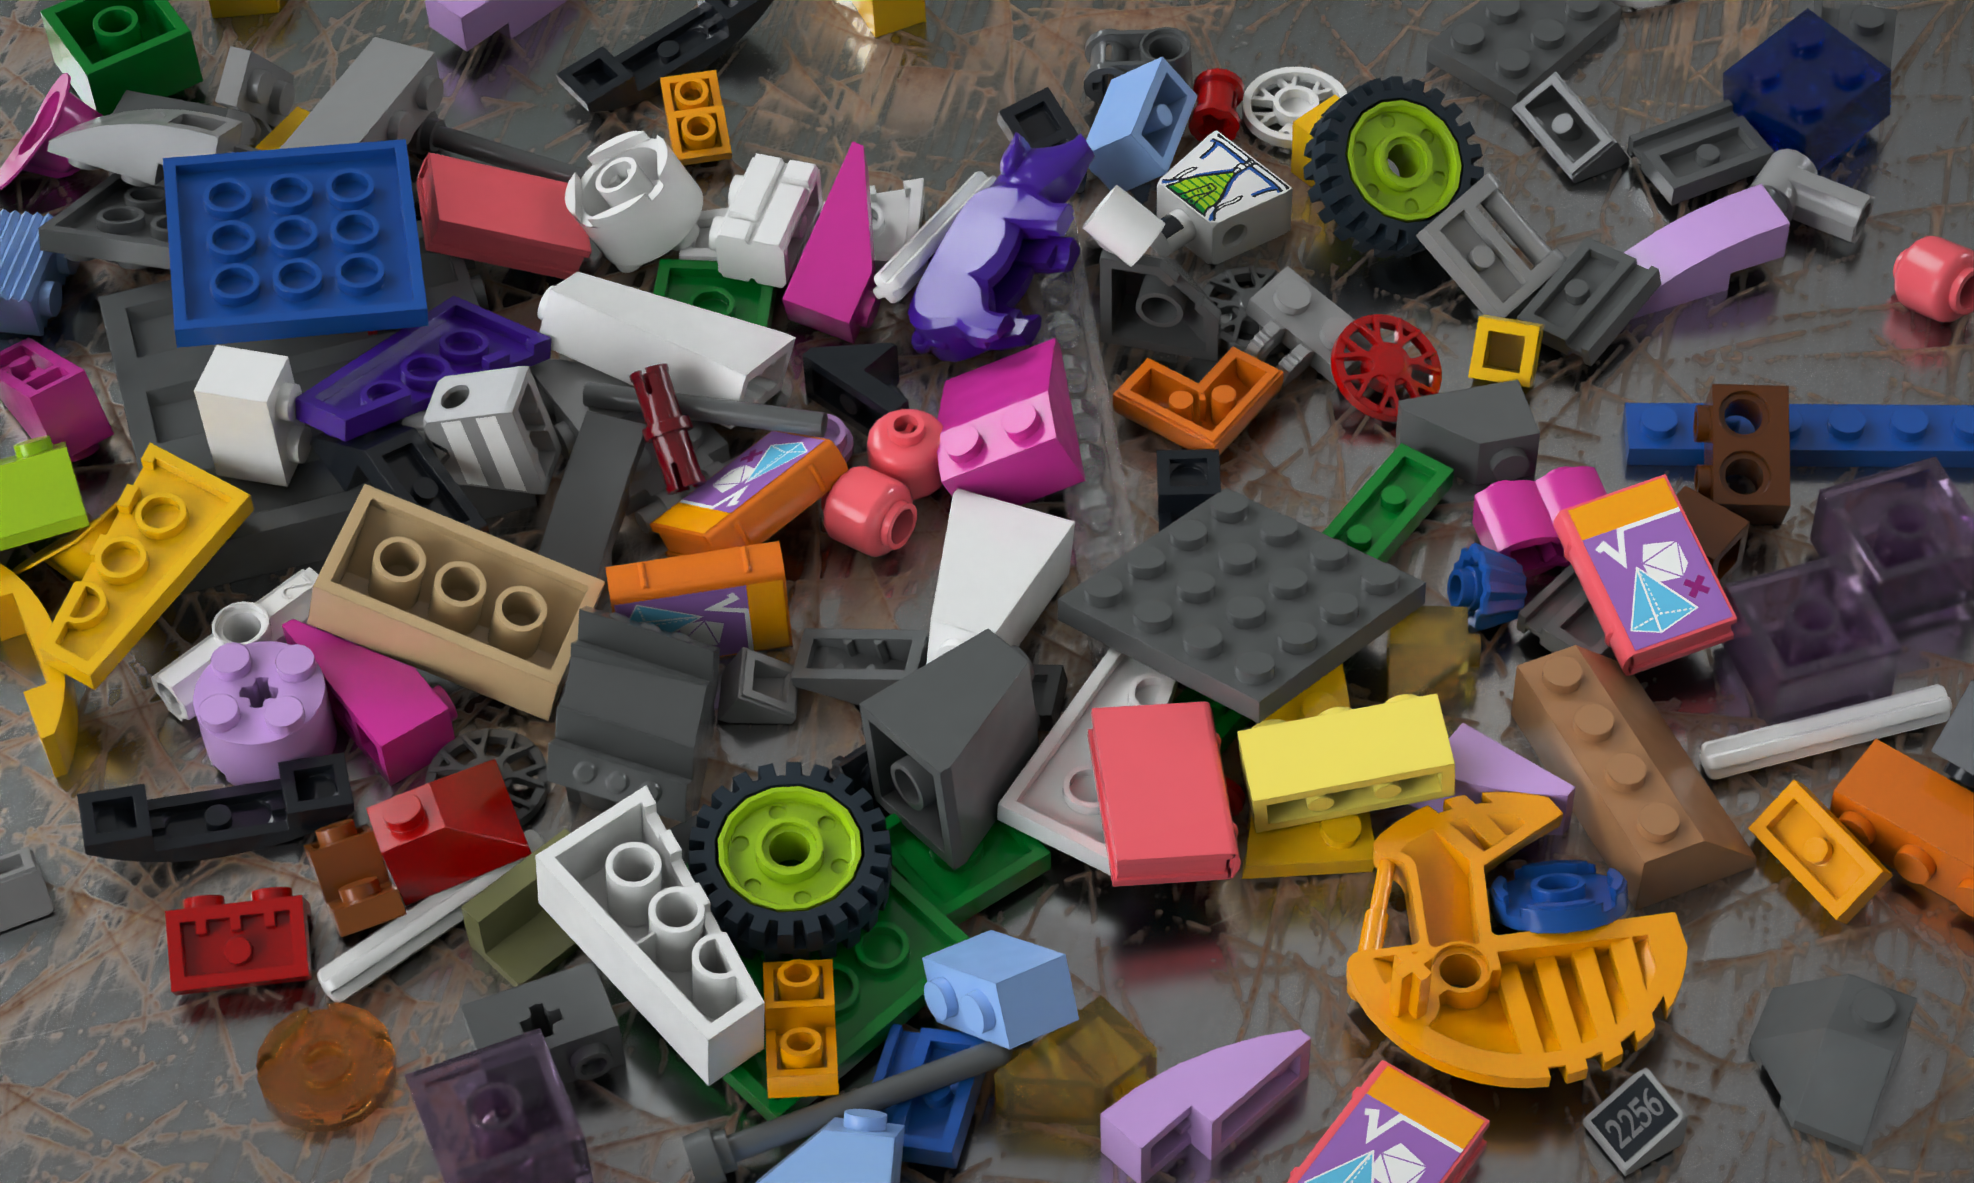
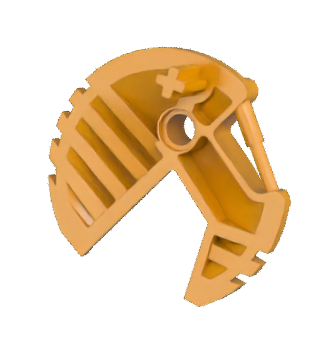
(1527, 994)

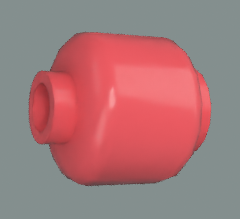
(1936, 279)
(906, 448)
(869, 511)

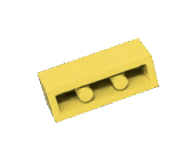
(1346, 762)

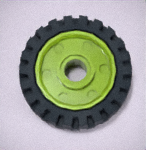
(1353, 169)
(800, 819)

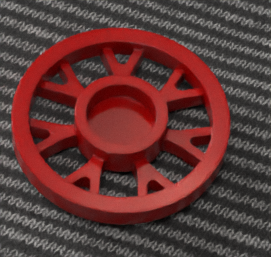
(1385, 365)

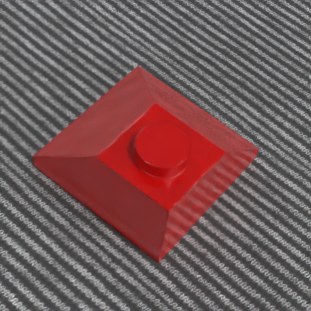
(448, 831)

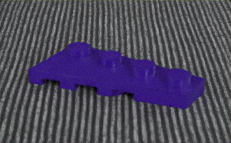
(404, 369)

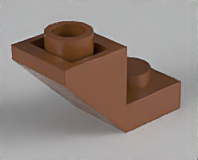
(353, 877)

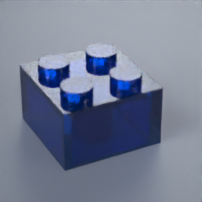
(1809, 89)

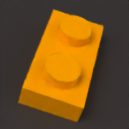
(1820, 852)

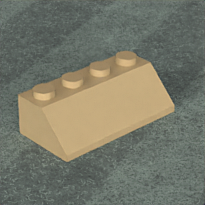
(452, 601)

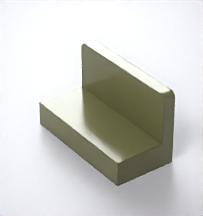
(513, 928)

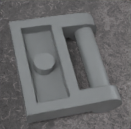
(1481, 257)

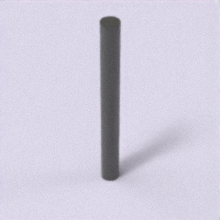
(715, 410)

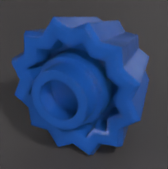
(1487, 585)

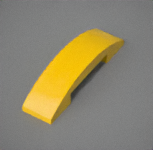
(54, 703)

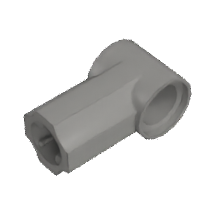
(1812, 198)

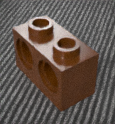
(1757, 455)

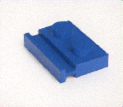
(937, 1120)

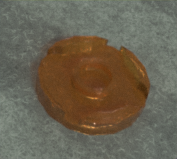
(326, 1067)

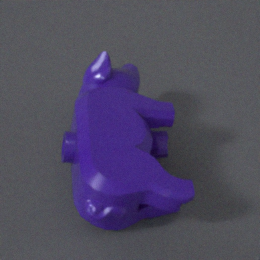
(995, 250)

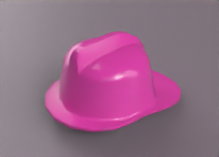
(56, 115)

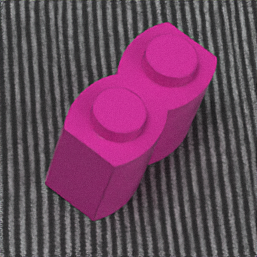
(1520, 515)

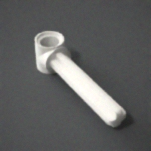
(1122, 226)

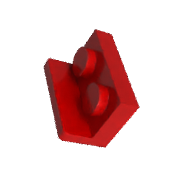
(238, 942)

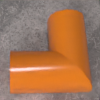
(1203, 412)

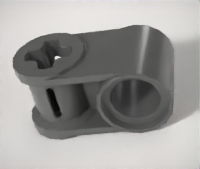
(1131, 51)

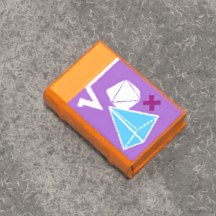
(752, 495)
(713, 596)

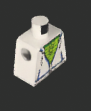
(1220, 203)

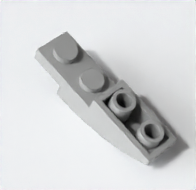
(140, 139)

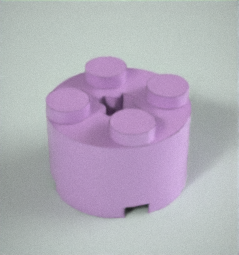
(262, 709)

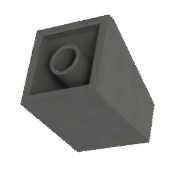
(953, 742)

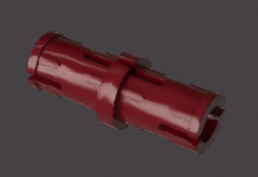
(667, 429)

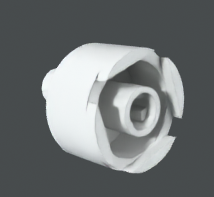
(635, 200)

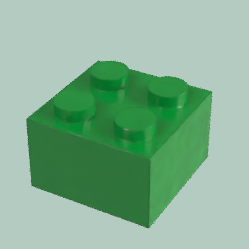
(121, 48)

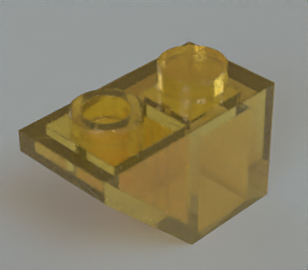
(1076, 1069)

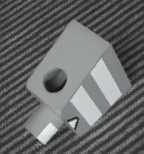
(491, 430)

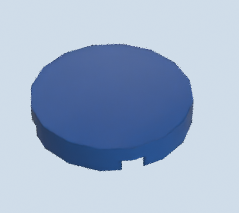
(1559, 897)

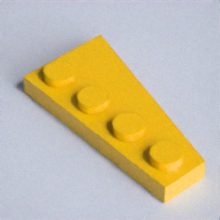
(155, 547)
(1320, 846)

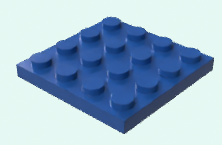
(293, 243)

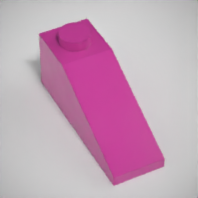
(837, 268)
(52, 398)
(380, 702)

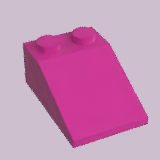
(1010, 428)

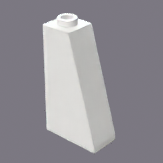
(632, 329)
(996, 570)

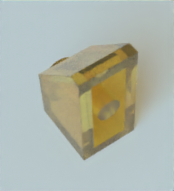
(1432, 654)

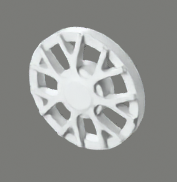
(1287, 103)

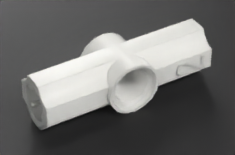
(237, 623)

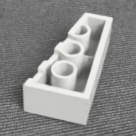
(652, 932)

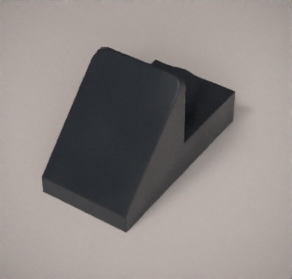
(855, 381)

